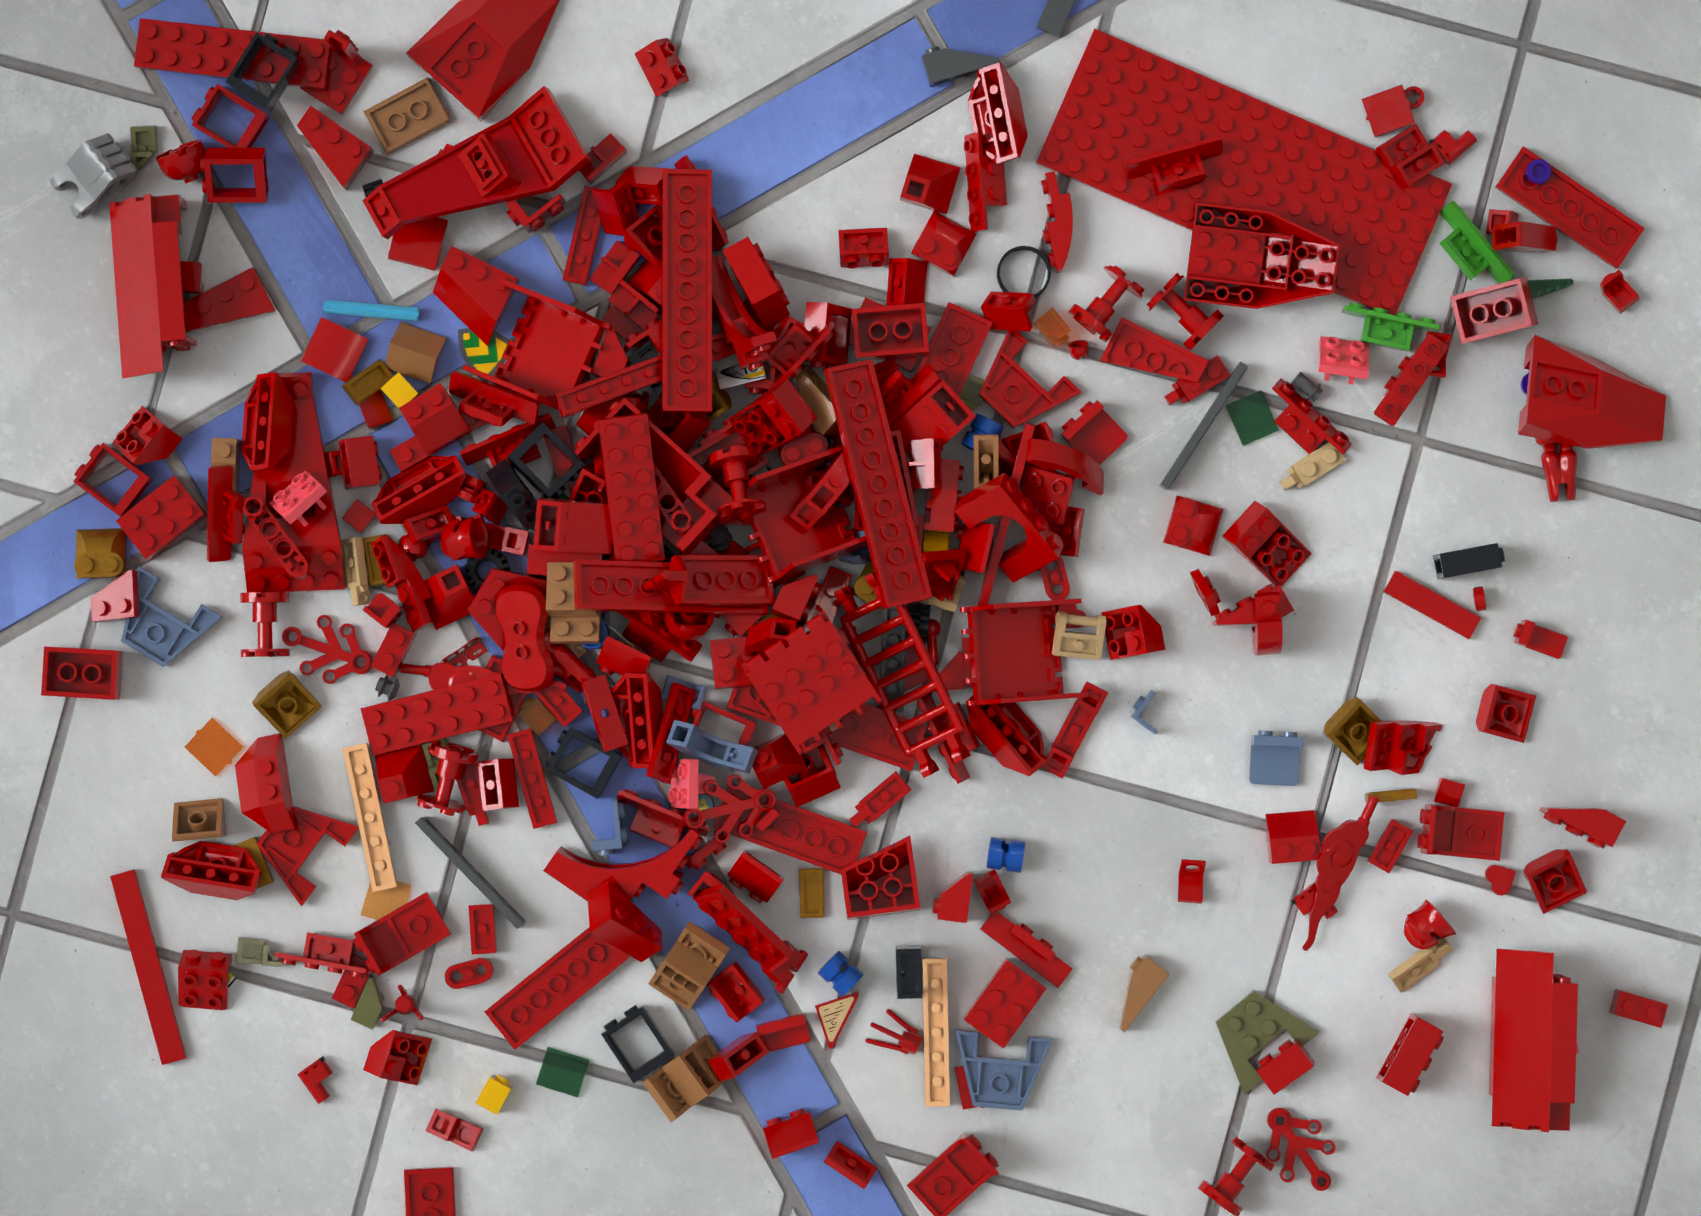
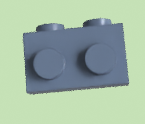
(1275, 758)
(607, 846)

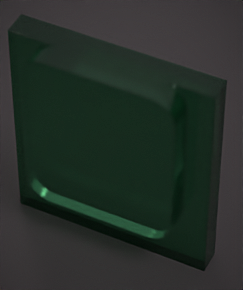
(1252, 418)
(562, 1072)

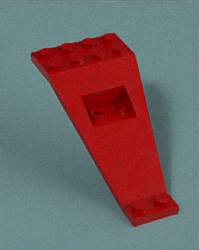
(525, 153)
(321, 538)

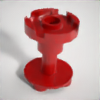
(1100, 310)
(1192, 318)
(735, 473)
(264, 613)
(449, 769)
(1230, 1184)

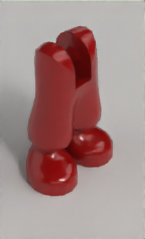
(1559, 469)
(568, 665)

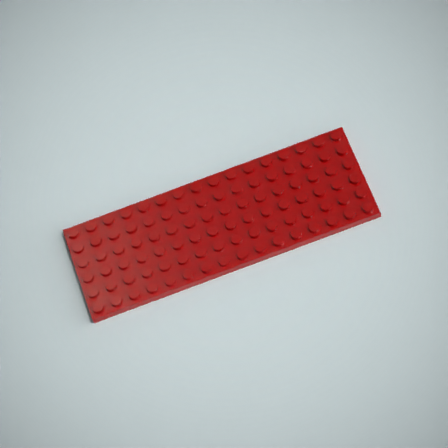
(1271, 160)

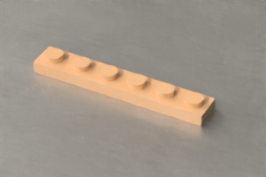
(370, 817)
(936, 1032)

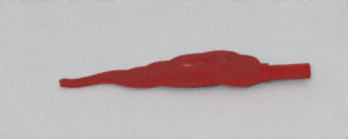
(446, 674)
(1336, 863)

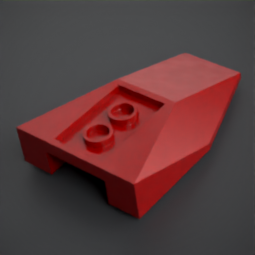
(483, 48)
(1256, 258)
(1586, 401)

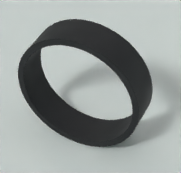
(1029, 249)

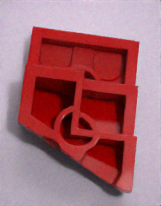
(1399, 745)

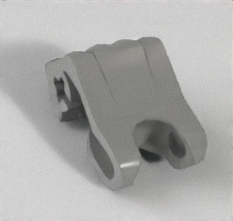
(94, 169)

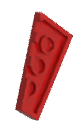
(229, 301)
(1146, 351)

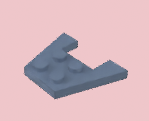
(158, 632)
(996, 1080)

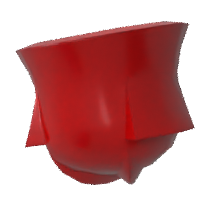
(465, 538)
(1426, 924)

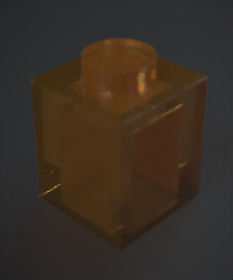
(1052, 328)
(536, 715)

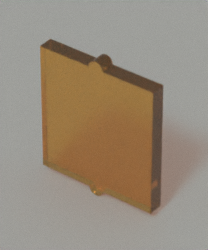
(213, 747)
(383, 902)

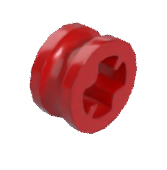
(1418, 102)

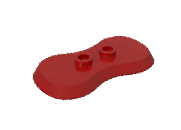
(525, 657)

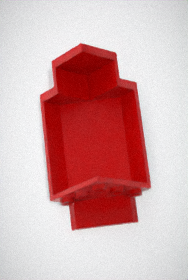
(148, 281)
(686, 478)
(1532, 1042)

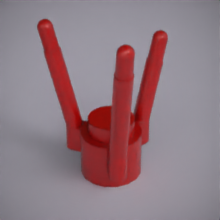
(404, 1005)
(908, 1040)

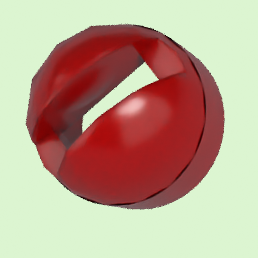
(1079, 349)

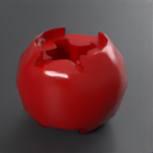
(413, 551)

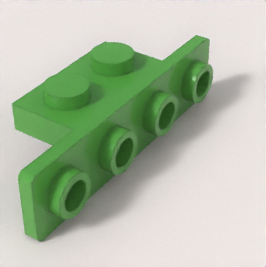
(1470, 248)
(1388, 329)

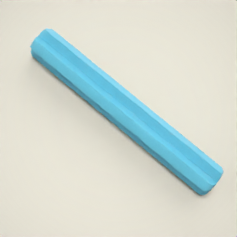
(371, 310)

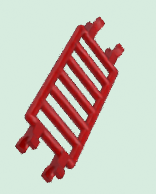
(927, 765)

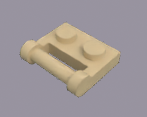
(1078, 643)

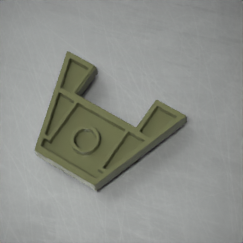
(1251, 1027)

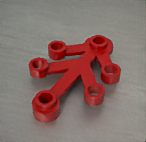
(332, 651)
(733, 807)
(1296, 1146)

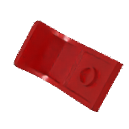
(1461, 832)
(401, 934)
(953, 1175)

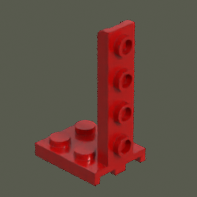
(345, 73)

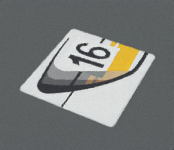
(734, 375)

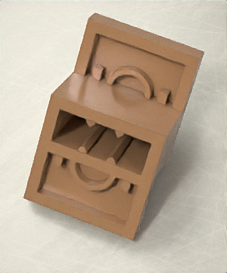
(568, 624)
(689, 966)
(684, 1079)

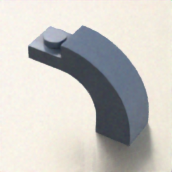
(710, 749)

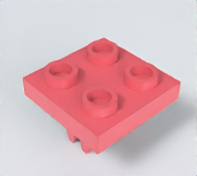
(1343, 358)
(298, 497)
(687, 784)

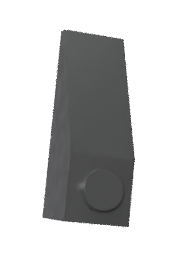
(953, 64)

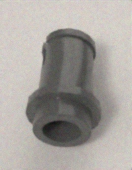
(1307, 386)

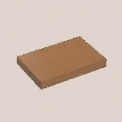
(407, 116)

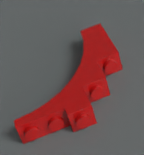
(735, 322)
(658, 873)

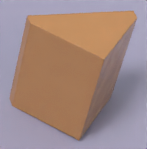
(415, 352)
(198, 820)

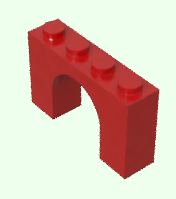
(1004, 498)

